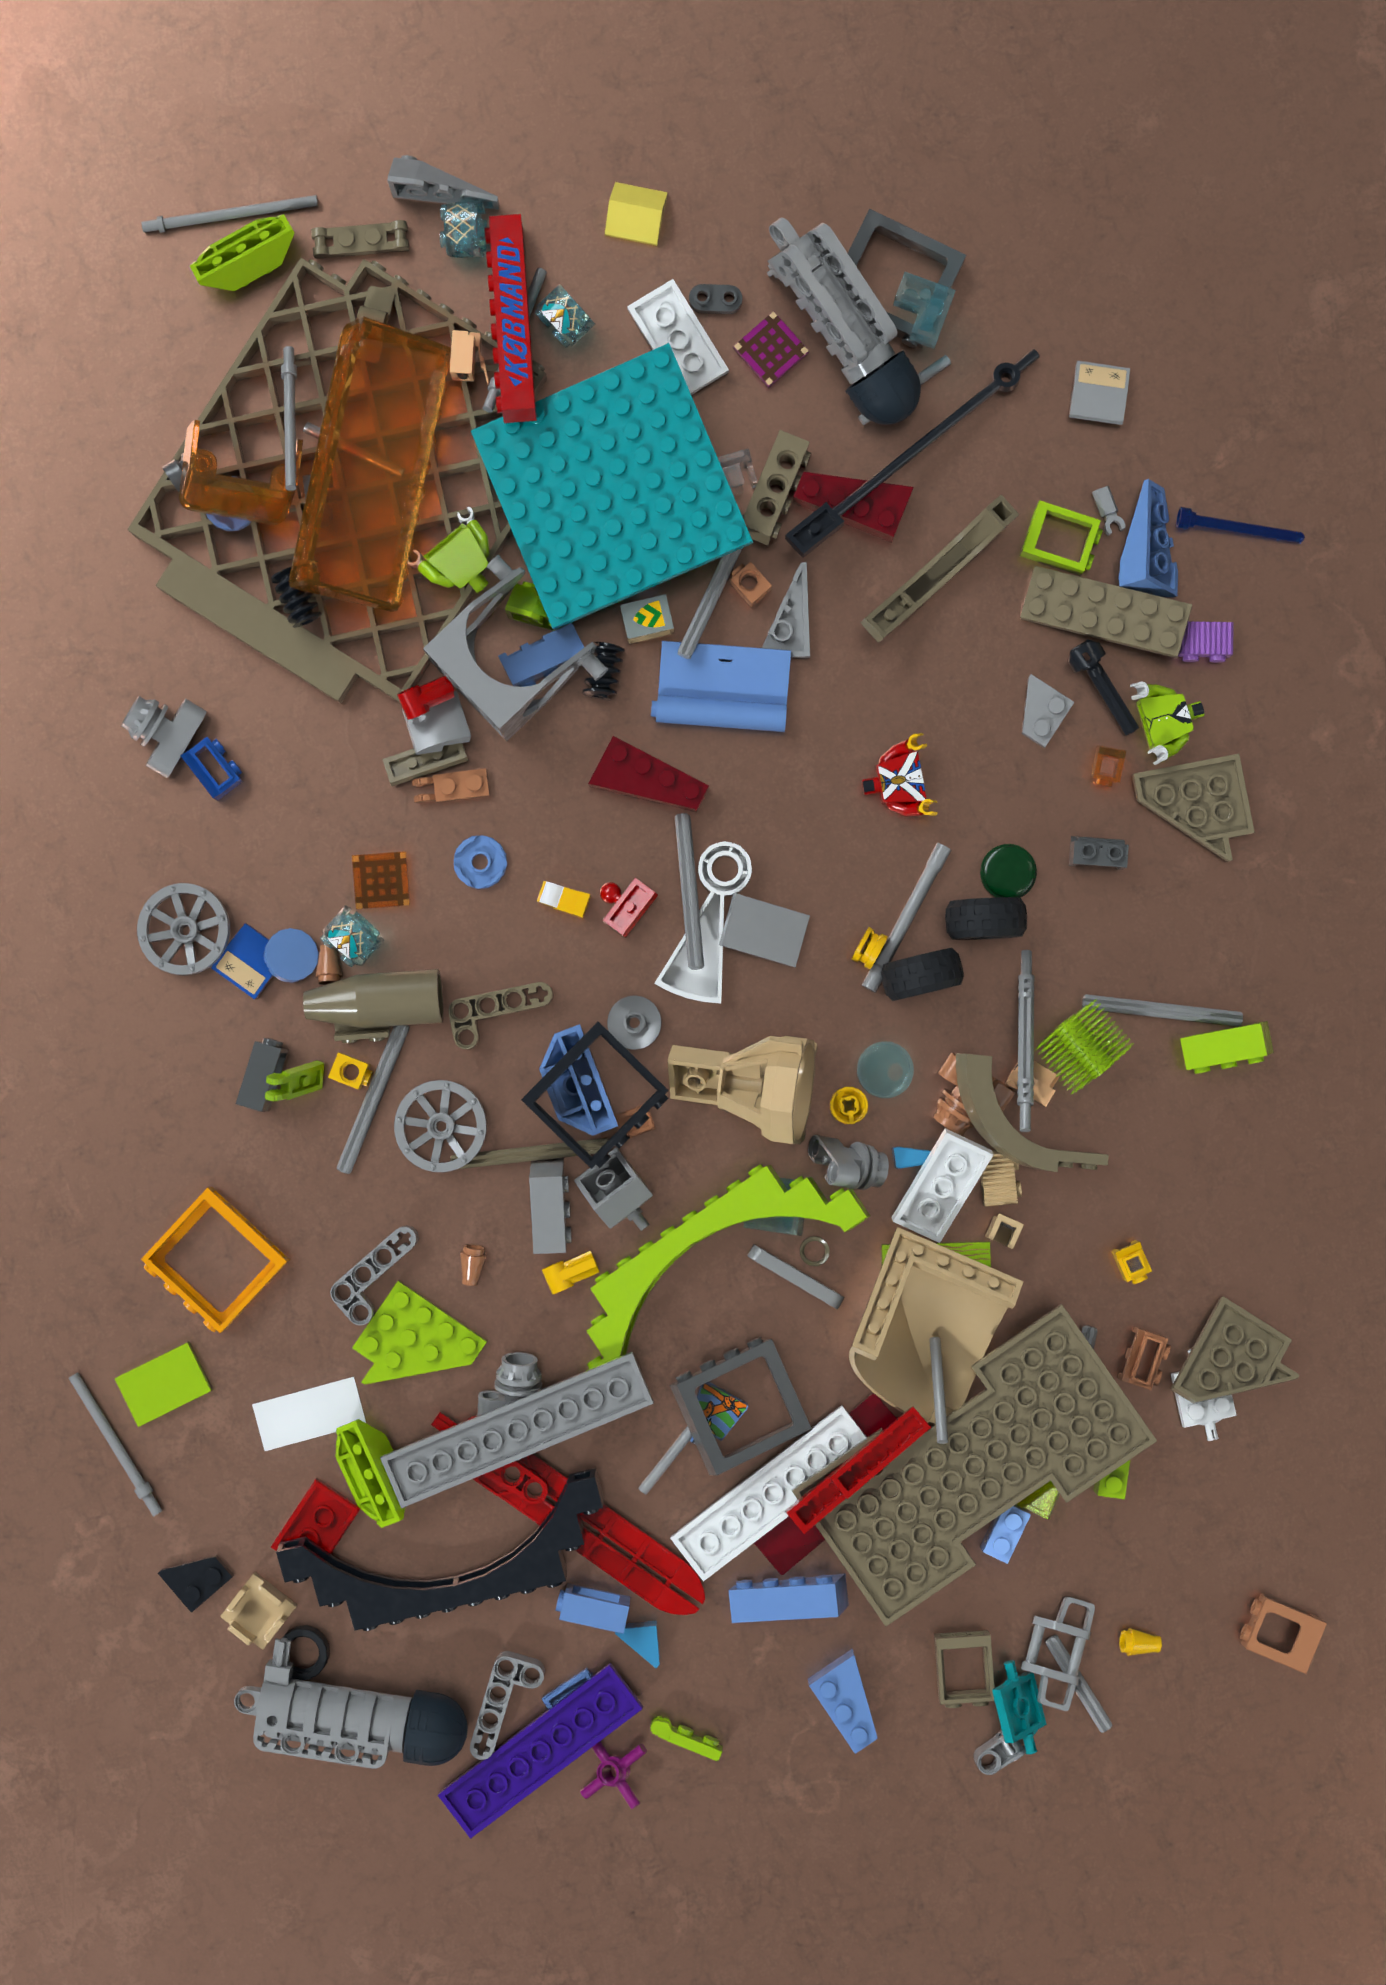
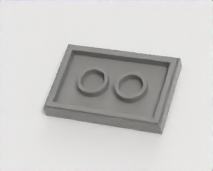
(764, 930)

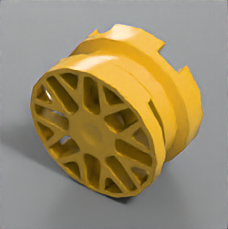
(872, 948)
(848, 1105)

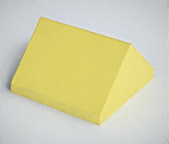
(635, 213)

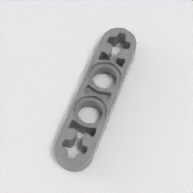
(795, 1276)

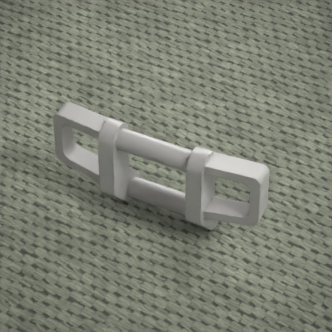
(1076, 1656)

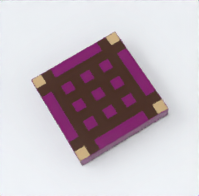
(771, 349)

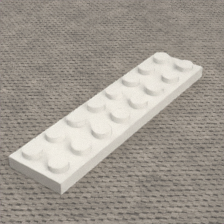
(763, 1497)

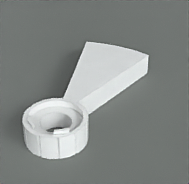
(706, 983)

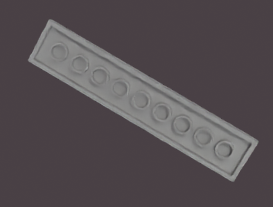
(517, 1429)

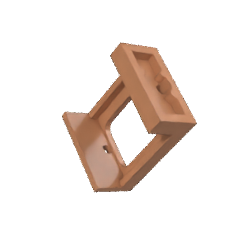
(1305, 1644)

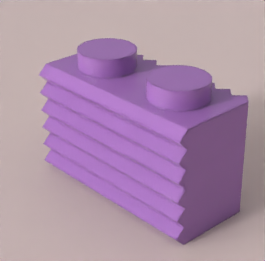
(1207, 640)

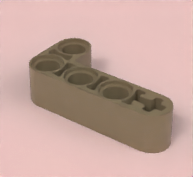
(501, 1008)

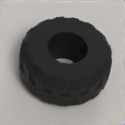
(986, 918)
(922, 974)

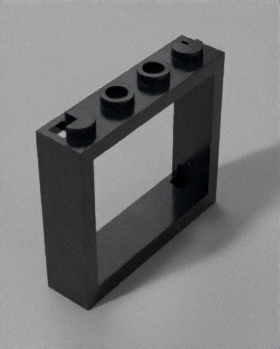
(563, 1064)

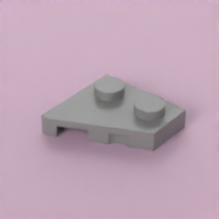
(1043, 711)

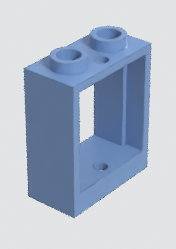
(593, 1607)

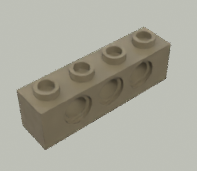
(785, 448)

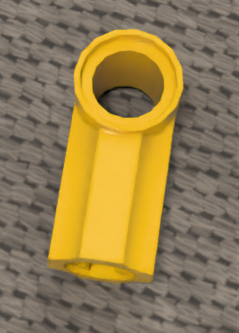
(564, 1274)

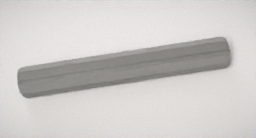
(1082, 1690)

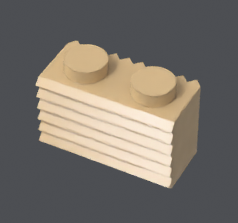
(999, 1181)

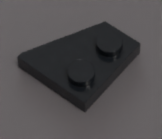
(196, 1580)

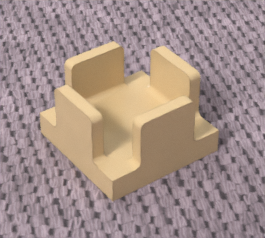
(257, 1611)

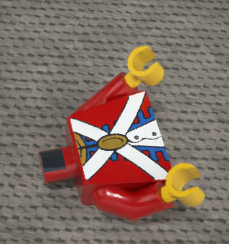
(901, 780)

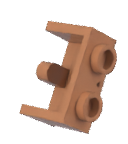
(1135, 1354)

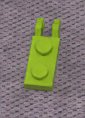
(296, 1081)
(684, 1737)

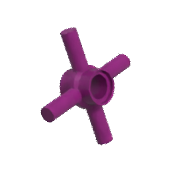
(622, 1768)

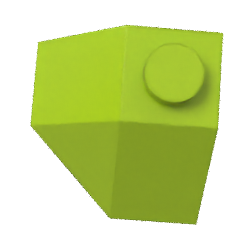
(526, 607)

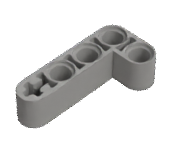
(377, 1269)
(498, 1705)

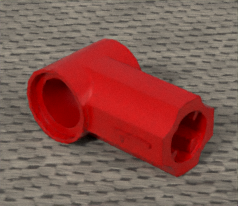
(419, 699)

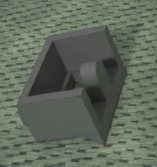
(1098, 852)

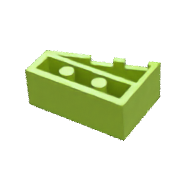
(1227, 1047)

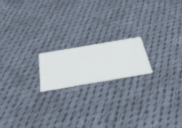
(308, 1413)

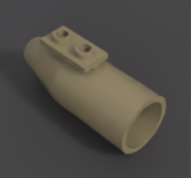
(372, 1003)

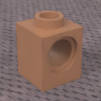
(752, 595)

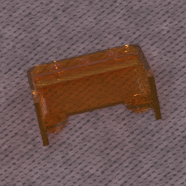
(231, 496)

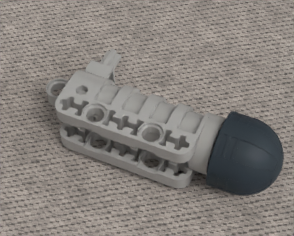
(849, 319)
(423, 1728)

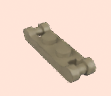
(360, 239)

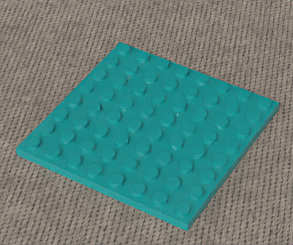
(612, 487)

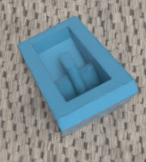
(643, 1639)

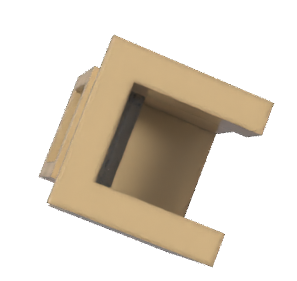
(1004, 1230)

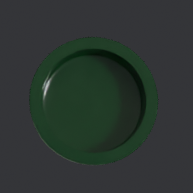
(1008, 871)

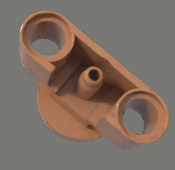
(951, 1109)

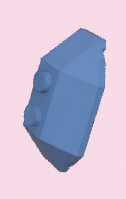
(579, 1092)

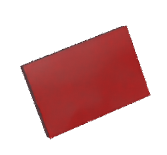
(320, 1516)

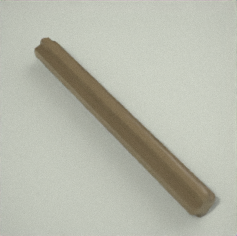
(531, 1153)

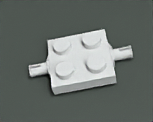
(1205, 1412)

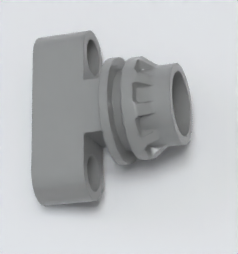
(173, 736)
(849, 1167)
(514, 1379)

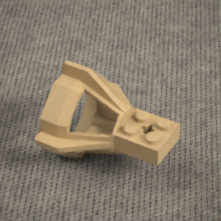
(761, 1083)

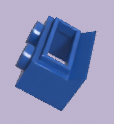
(231, 768)

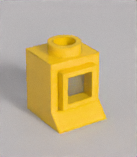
(1132, 1262)

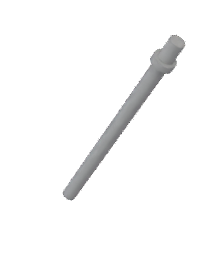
(230, 213)

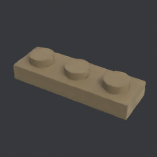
(410, 766)

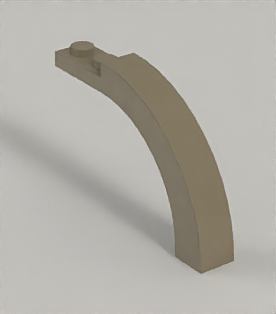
(940, 569)
(982, 1107)

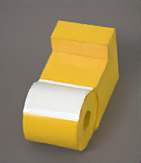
(564, 899)

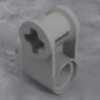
(1002, 1754)

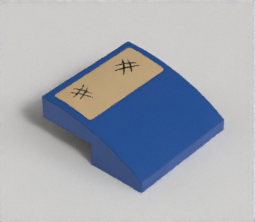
(244, 962)

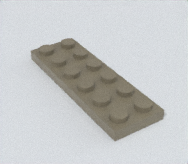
(1106, 611)

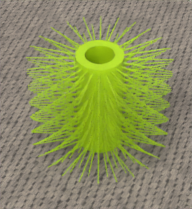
(1084, 1047)

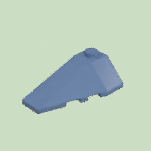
(1146, 554)

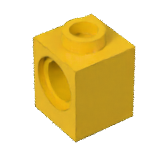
(339, 1067)

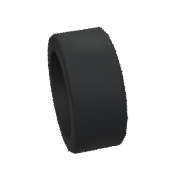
(322, 1644)

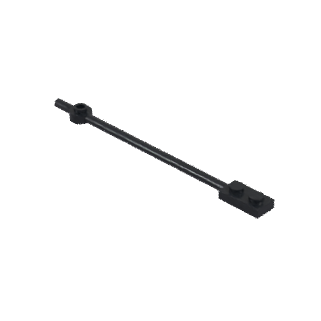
(828, 520)

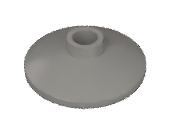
(639, 1008)

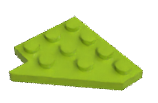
(414, 1338)

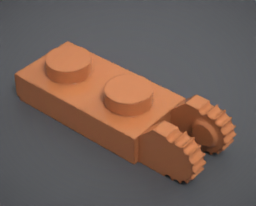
(454, 786)

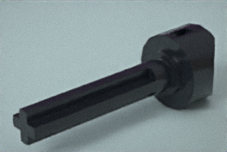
(1102, 682)

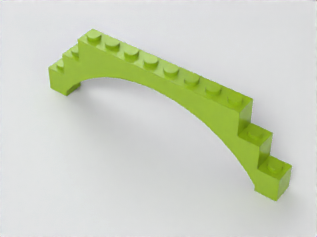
(756, 1197)

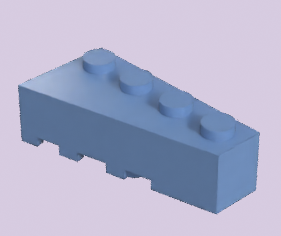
(788, 1599)

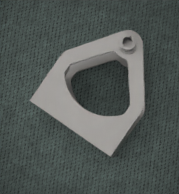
(502, 705)

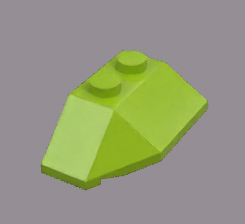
(244, 254)
(359, 1457)

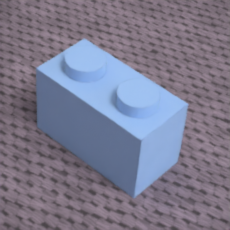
(1005, 1533)

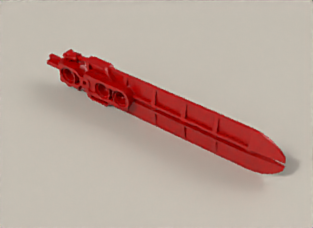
(595, 1548)

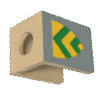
(647, 619)

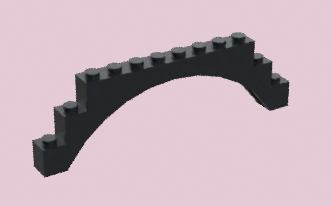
(384, 1599)

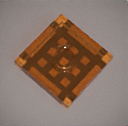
(381, 880)

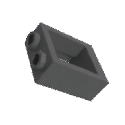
(265, 1059)

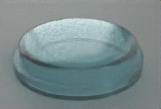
(885, 1069)

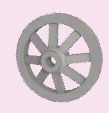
(177, 926)
(433, 1131)

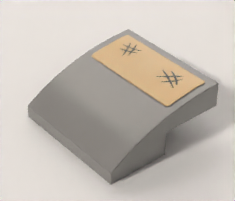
(1099, 392)

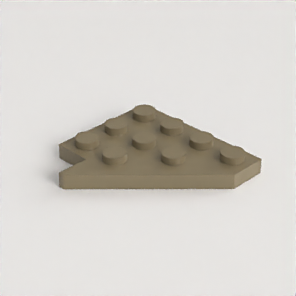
(1200, 800)
(1233, 1356)

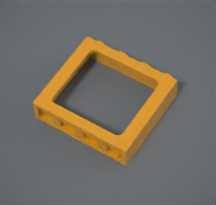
(174, 1283)

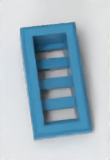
(908, 1157)

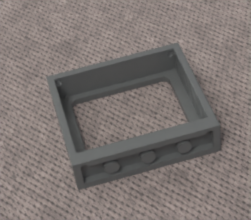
(914, 240)
(698, 1425)

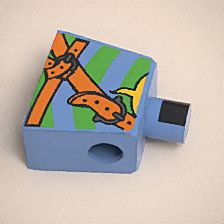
(720, 1409)

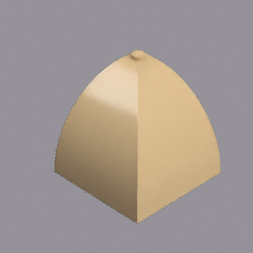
(922, 1296)

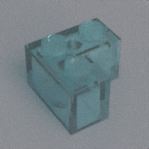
(927, 300)

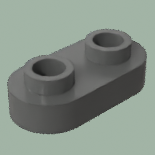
(715, 299)

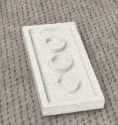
(668, 318)
(942, 1185)

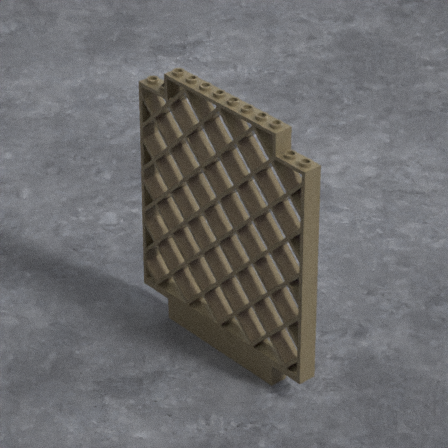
(261, 623)

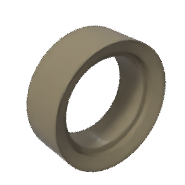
(821, 1261)

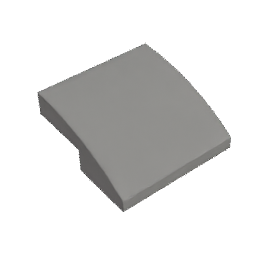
(439, 727)

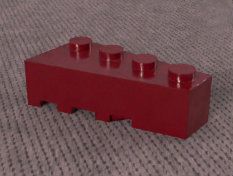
(875, 514)
(642, 776)

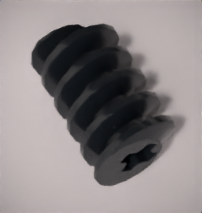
(295, 600)
(601, 688)

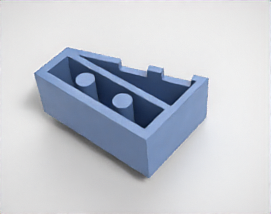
(541, 657)
(844, 1699)

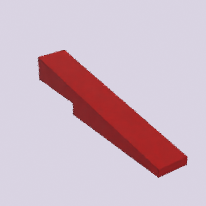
(857, 1470)

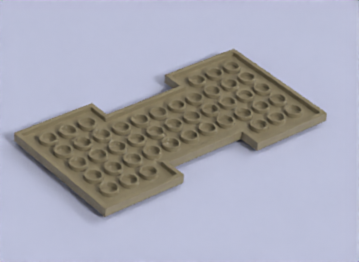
(1041, 1420)

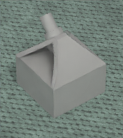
(615, 1191)

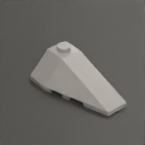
(423, 182)

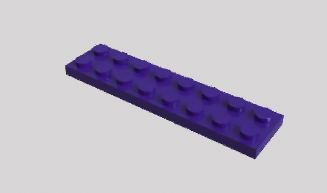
(540, 1750)

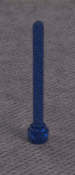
(1188, 519)

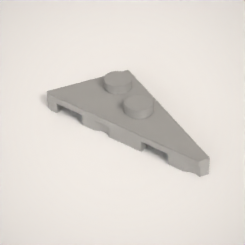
(791, 622)

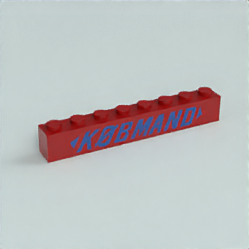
(512, 319)

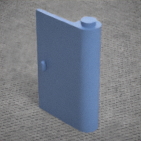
(721, 693)

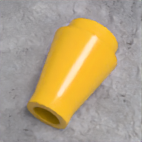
(1137, 1642)

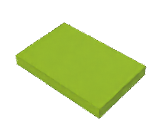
(163, 1384)

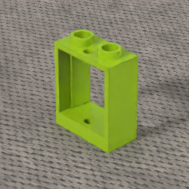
(1030, 552)

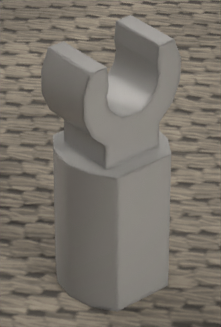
(1107, 509)

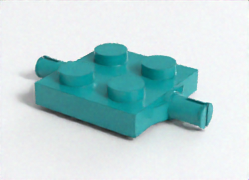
(1018, 1707)

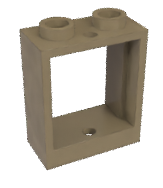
(957, 1640)

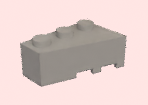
(549, 1206)

